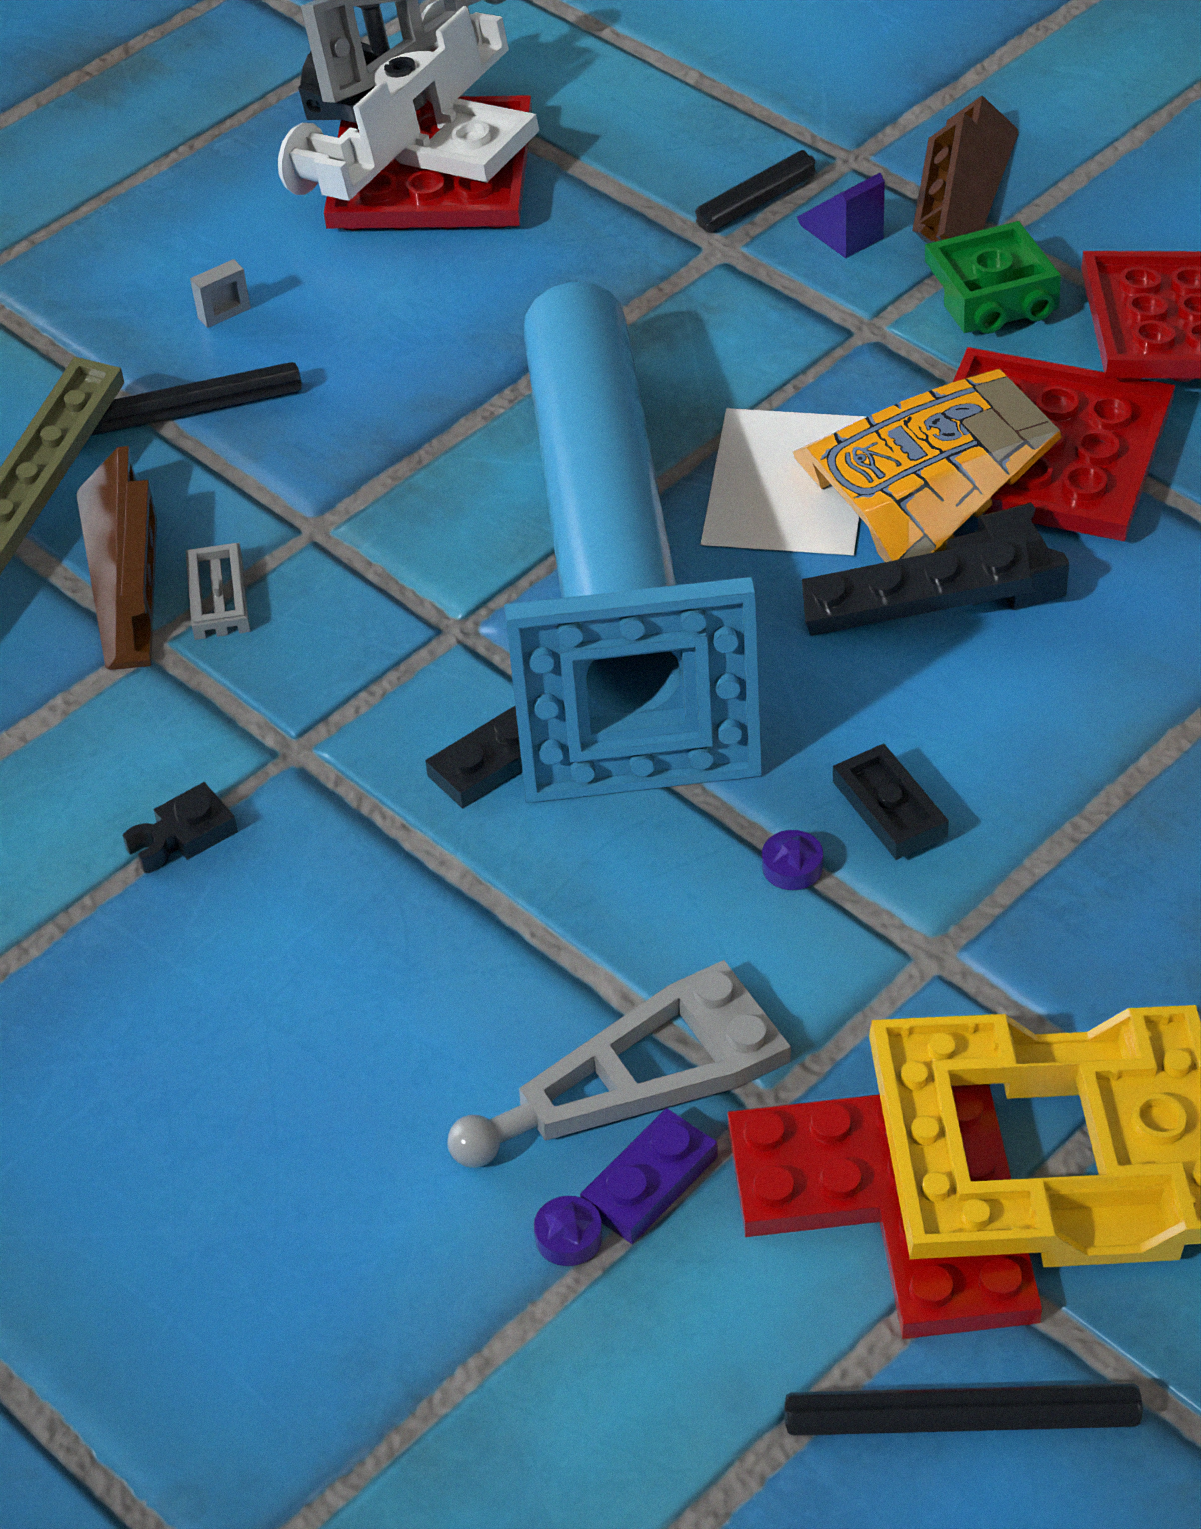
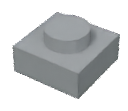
(220, 293)

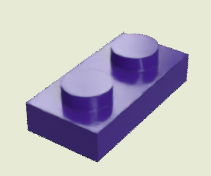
(650, 1174)

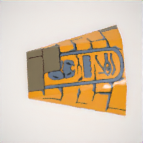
(931, 460)

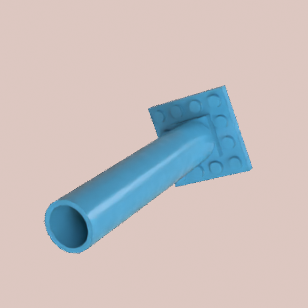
(627, 669)

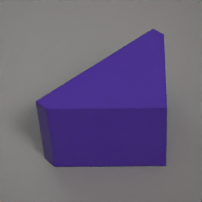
(850, 218)

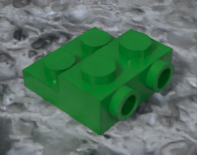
(994, 277)

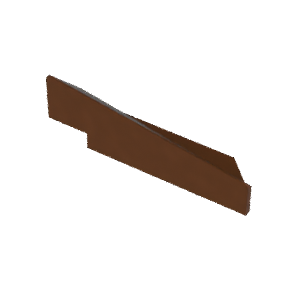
(963, 172)
(121, 558)

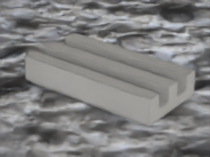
(220, 618)

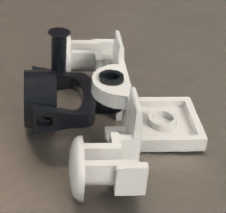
(472, 135)

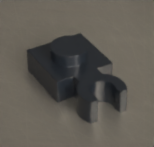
(183, 824)

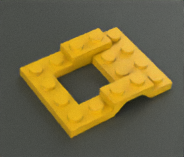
(1141, 1114)

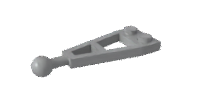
(338, 46)
(716, 1011)

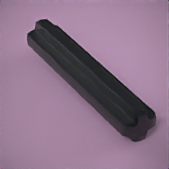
(755, 191)

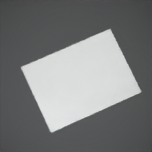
(766, 496)

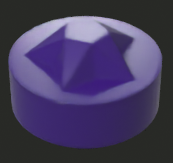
(792, 859)
(568, 1230)

